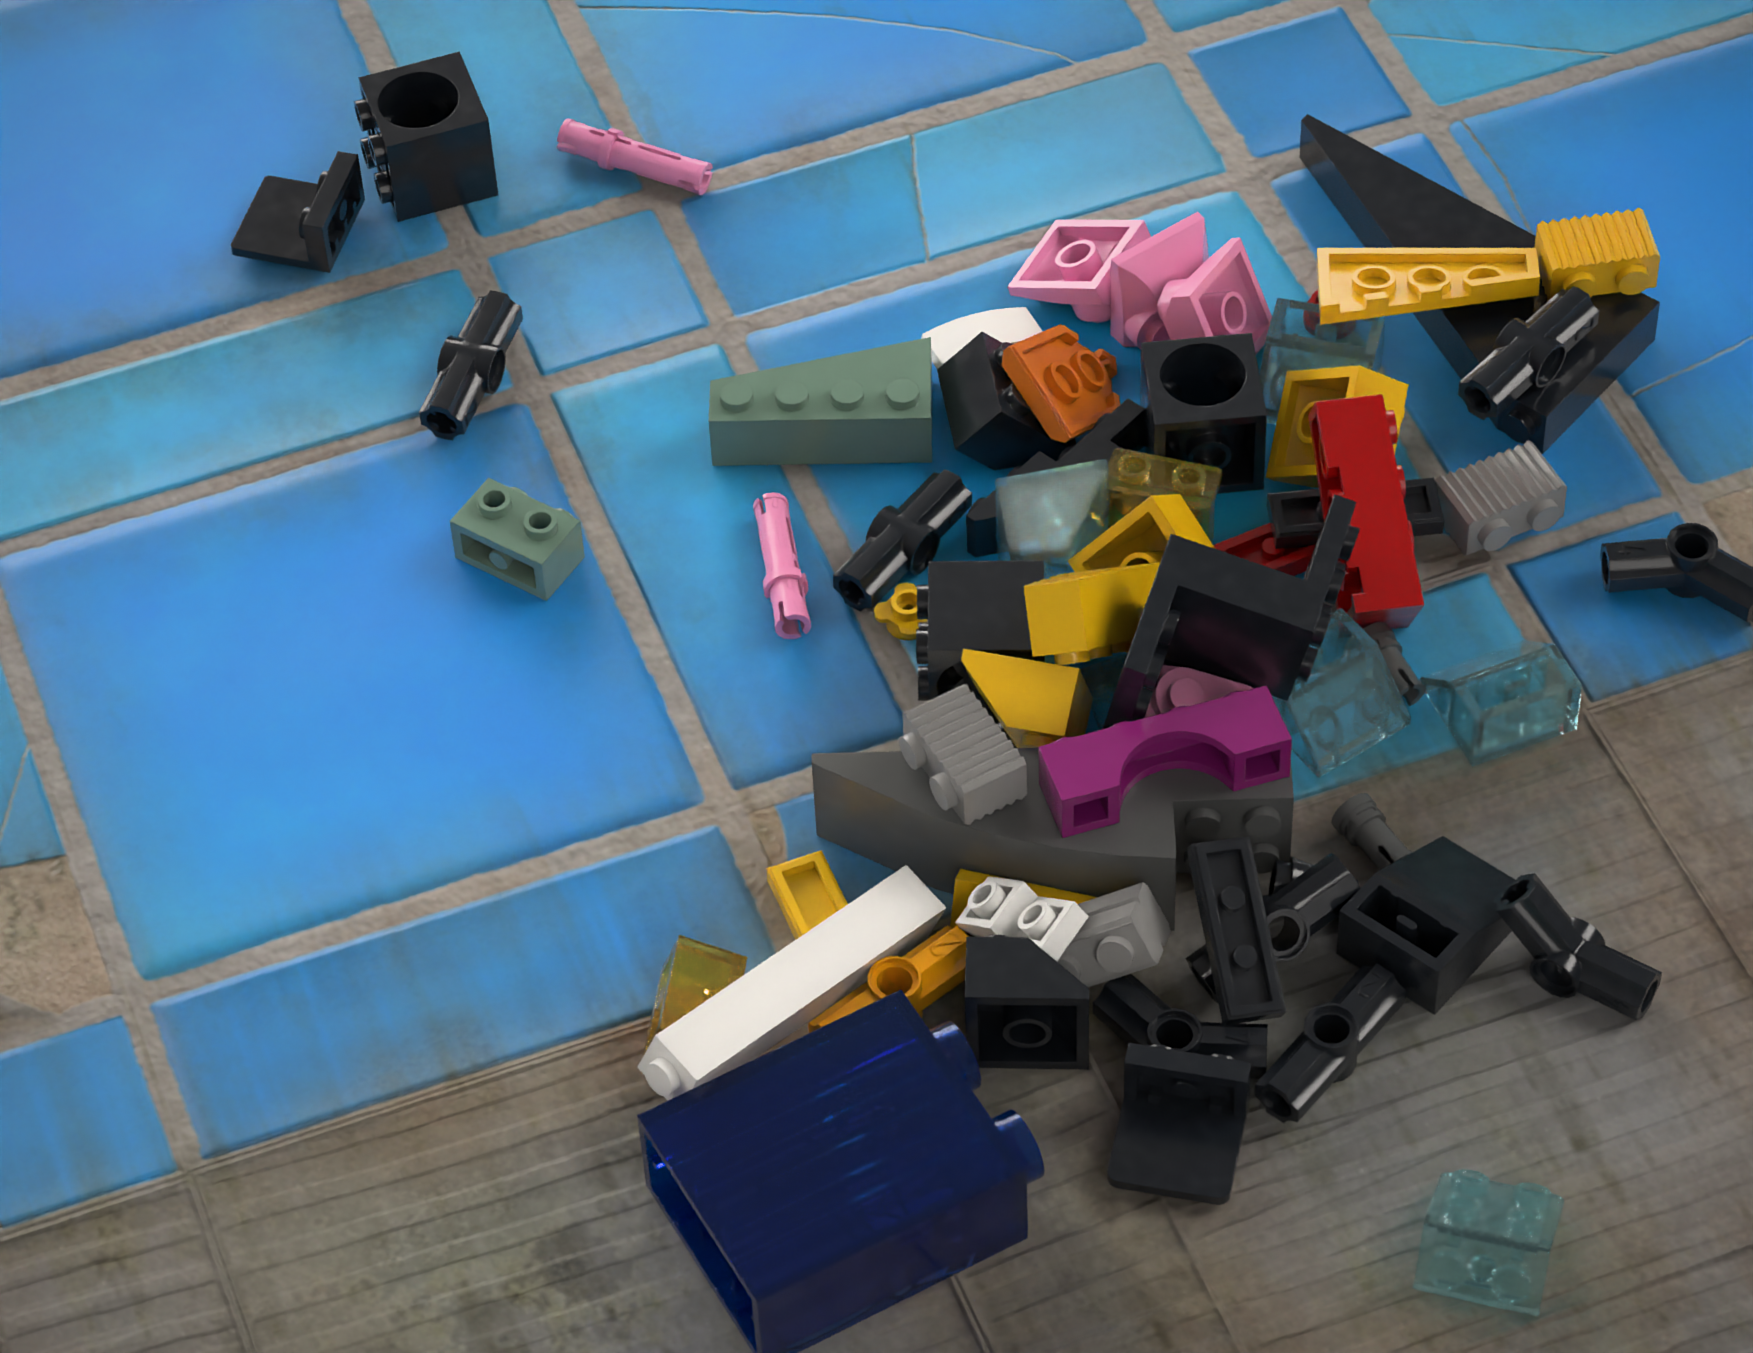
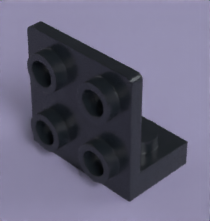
(303, 220)

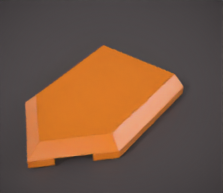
(1062, 381)

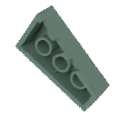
(828, 410)

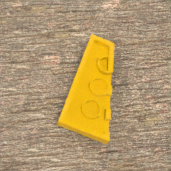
(1410, 280)

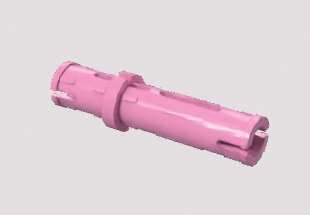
(615, 150)
(783, 577)

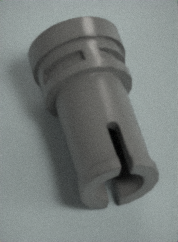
(1403, 675)
(1366, 827)

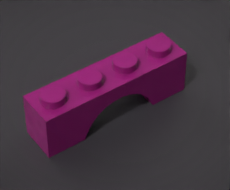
(1228, 737)

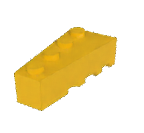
(1087, 612)

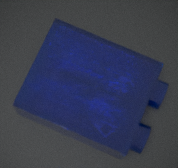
(839, 1174)

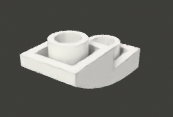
(1002, 324)
(1015, 910)

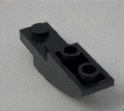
(1119, 429)

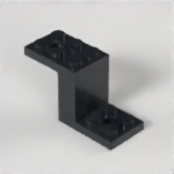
(1235, 616)

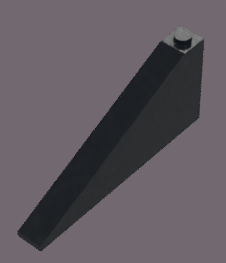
(1403, 209)

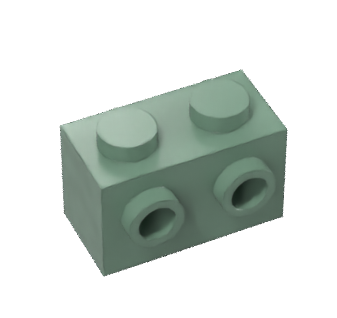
(517, 538)

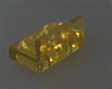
(1139, 475)

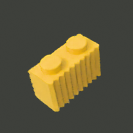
(1598, 254)

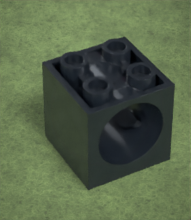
(426, 137)
(1206, 406)
(971, 609)

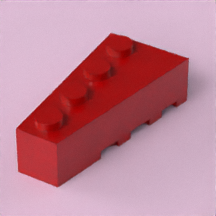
(1359, 463)

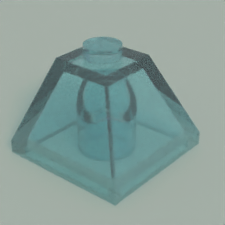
(1051, 514)

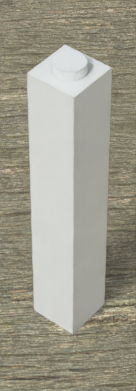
(791, 985)

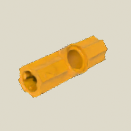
(921, 974)

